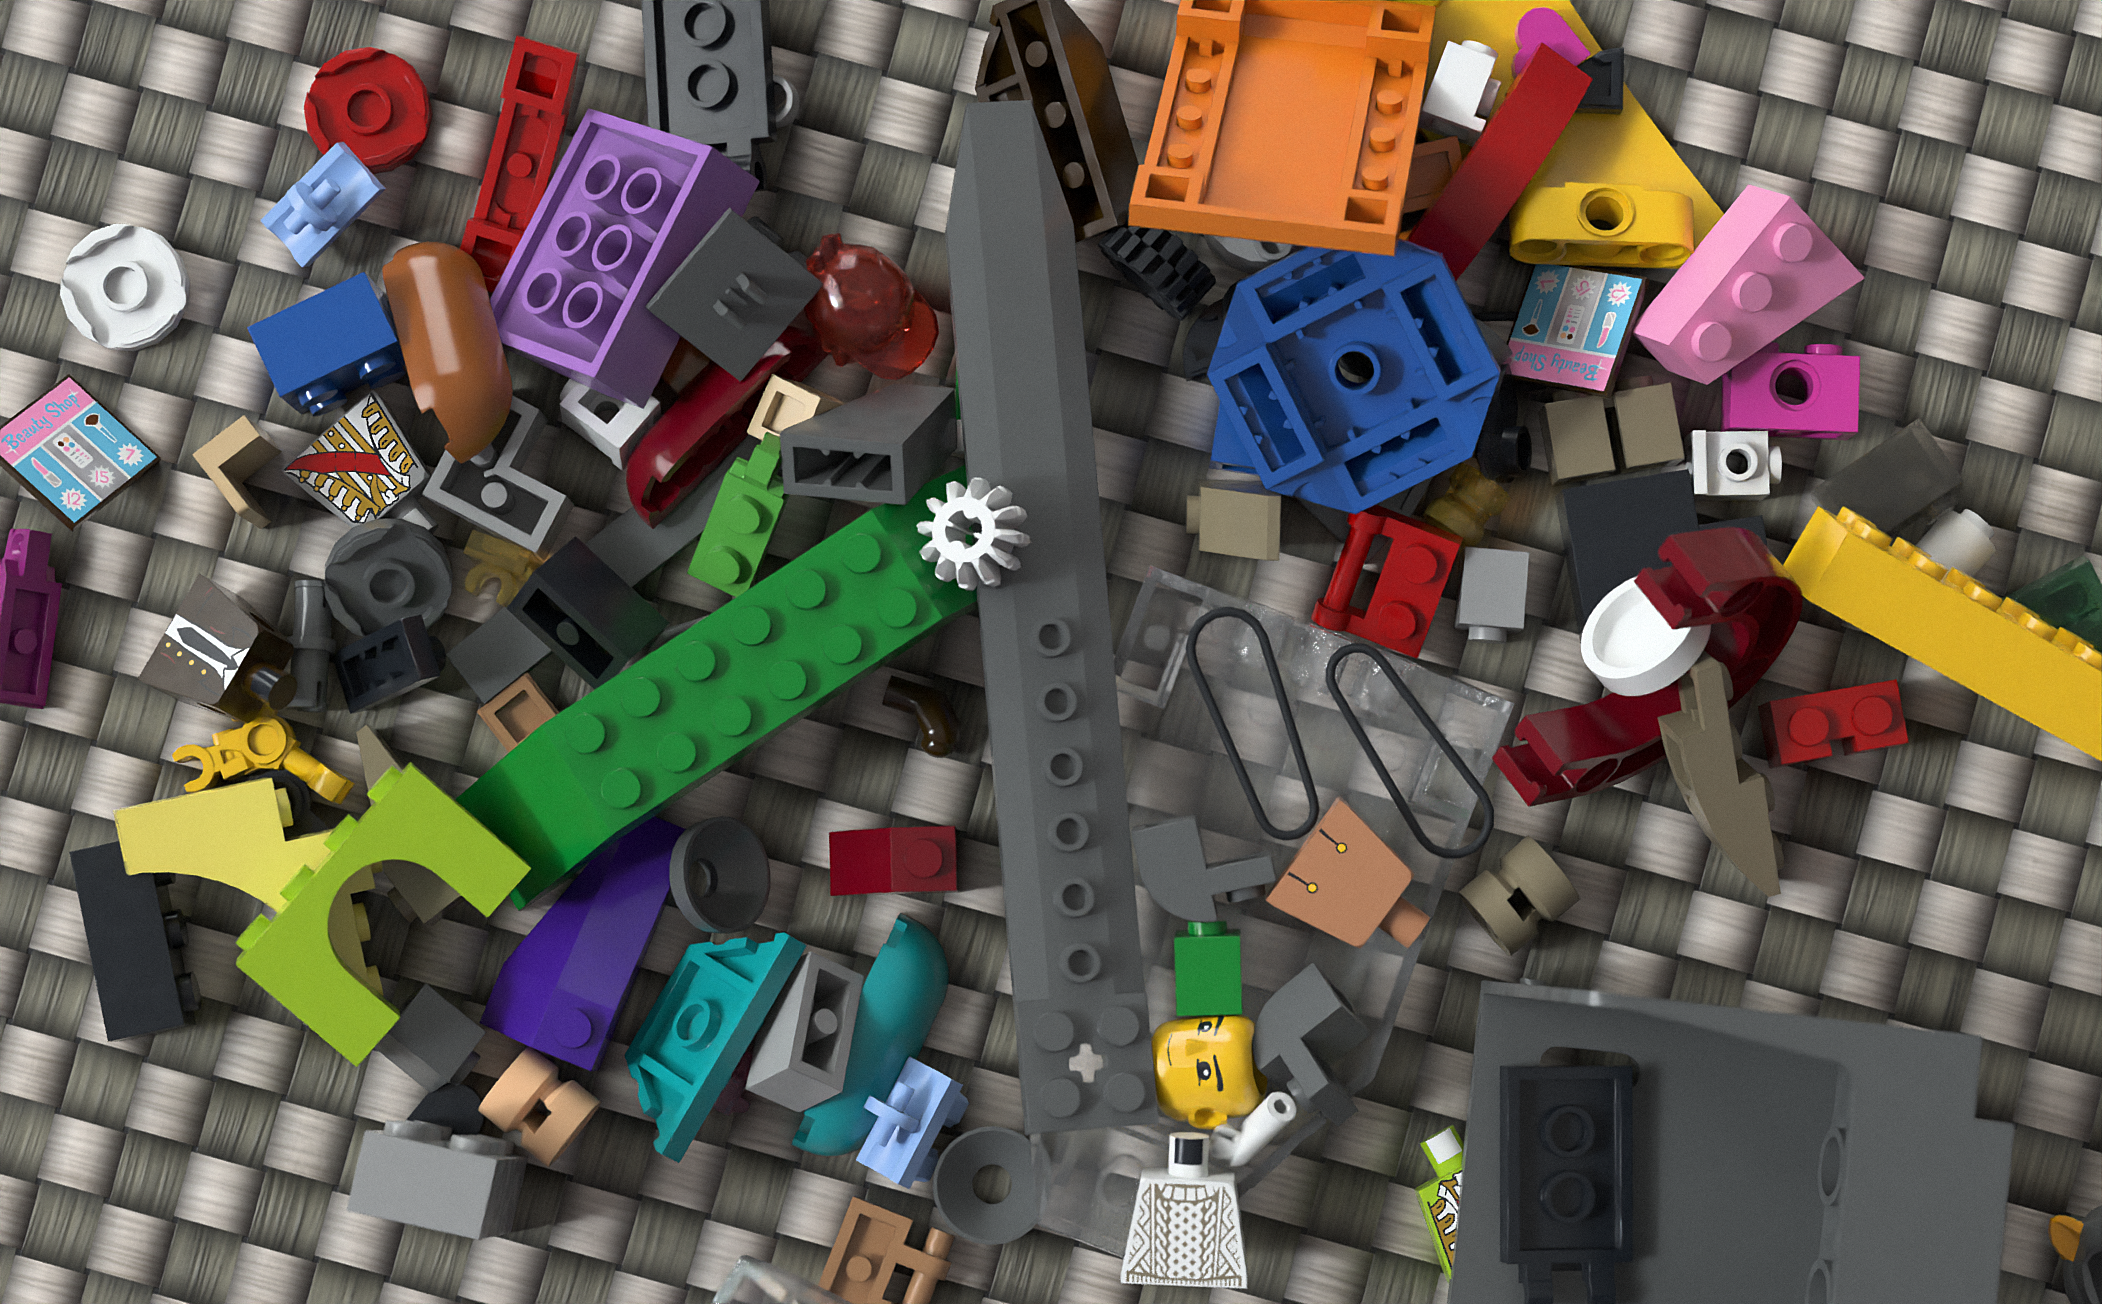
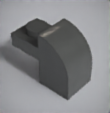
(1180, 878)
(1302, 1035)

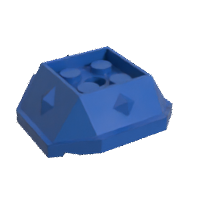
(1338, 437)

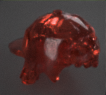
(868, 310)

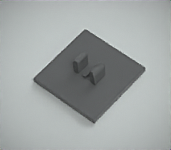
(734, 294)

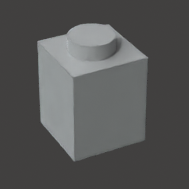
(1491, 593)

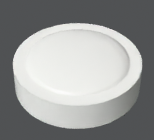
(1634, 646)

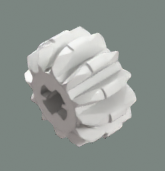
(994, 544)

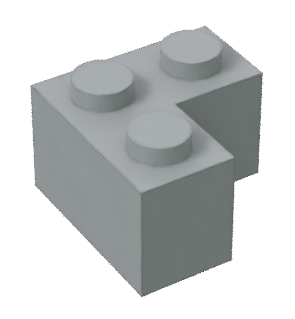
(495, 492)

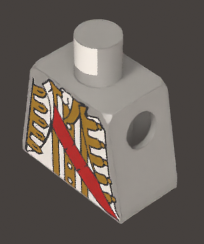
(365, 468)

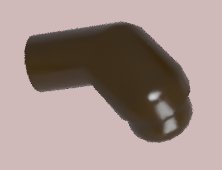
(932, 712)

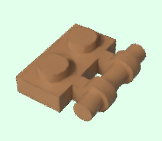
(868, 1251)

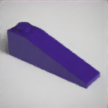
(583, 956)

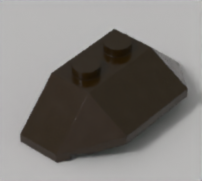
(1056, 62)

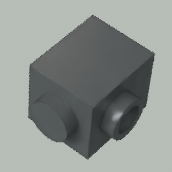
(432, 1040)

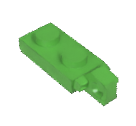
(742, 521)

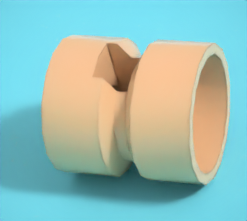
(519, 1093)

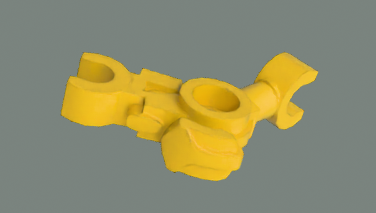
(259, 745)

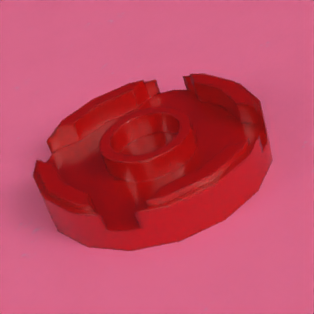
(371, 106)

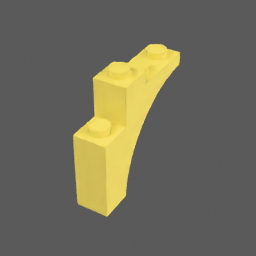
(240, 840)

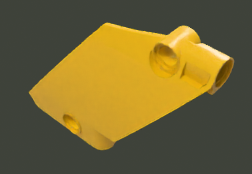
(1597, 169)

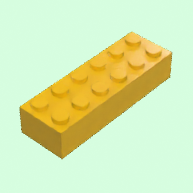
(1952, 625)

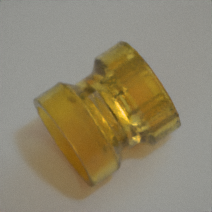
(1467, 505)

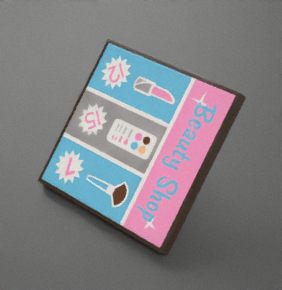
(1574, 327)
(72, 452)

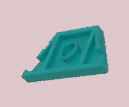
(703, 1029)

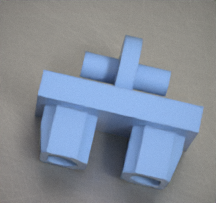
(323, 204)
(910, 1122)

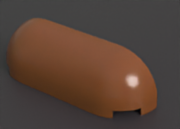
(450, 343)

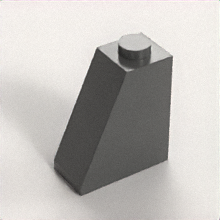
(872, 446)

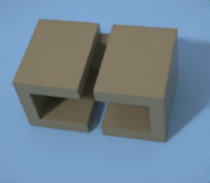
(1641, 425)

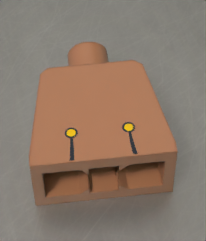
(1349, 882)

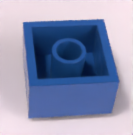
(330, 346)

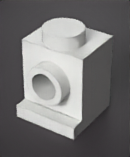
(1461, 91)
(616, 440)
(1710, 475)

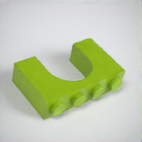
(294, 950)

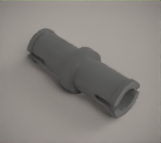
(311, 646)

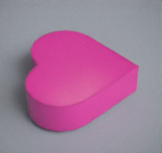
(1547, 27)

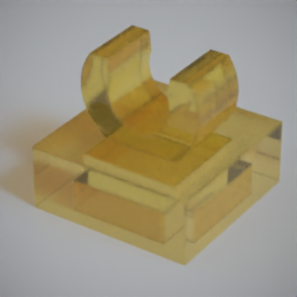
(498, 560)

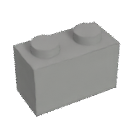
(807, 1035)

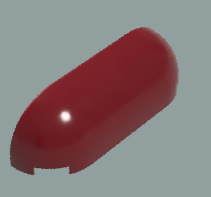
(709, 425)

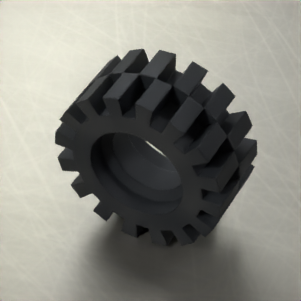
(1158, 267)

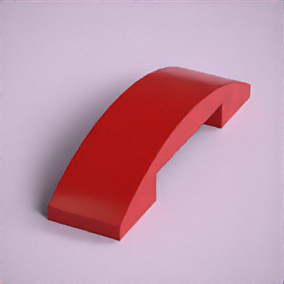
(523, 152)
(1502, 159)

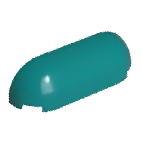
(890, 1026)

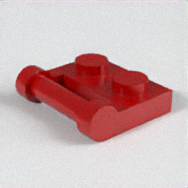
(1406, 588)

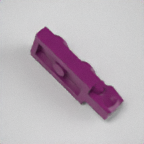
(27, 618)

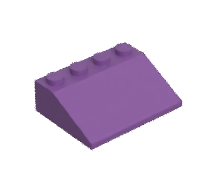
(604, 244)

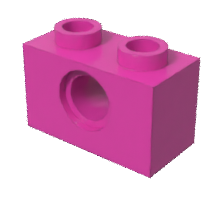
(1829, 403)

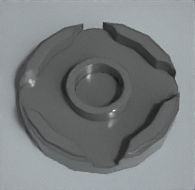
(387, 574)

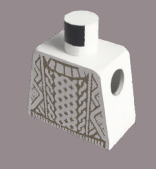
(1186, 1222)

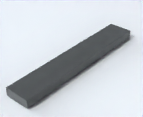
(507, 649)

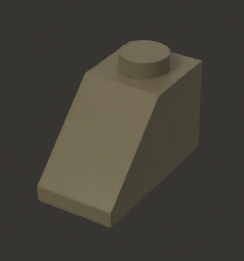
(1235, 518)

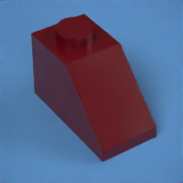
(894, 861)

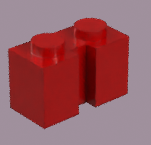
(1859, 716)

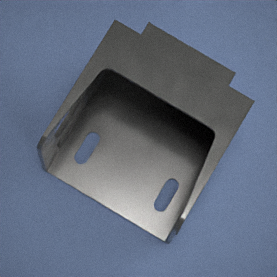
(1764, 1154)

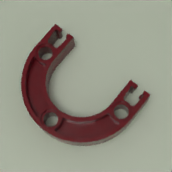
(1716, 580)

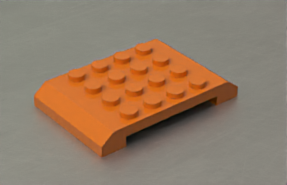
(1288, 122)

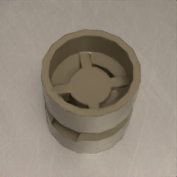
(1538, 883)

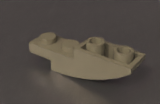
(1716, 783)

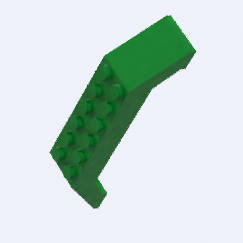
(718, 692)

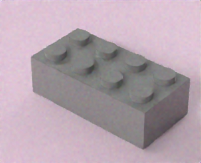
(438, 1183)

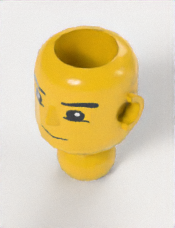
(1207, 1069)

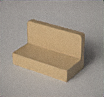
(234, 458)

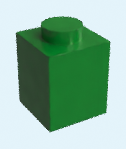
(1208, 969)

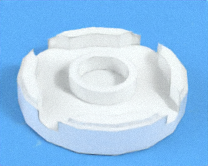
(125, 287)

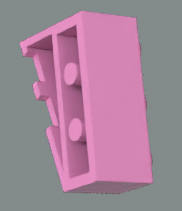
(1743, 287)

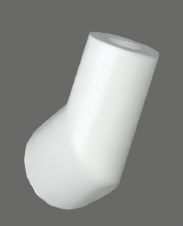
(1254, 1133)

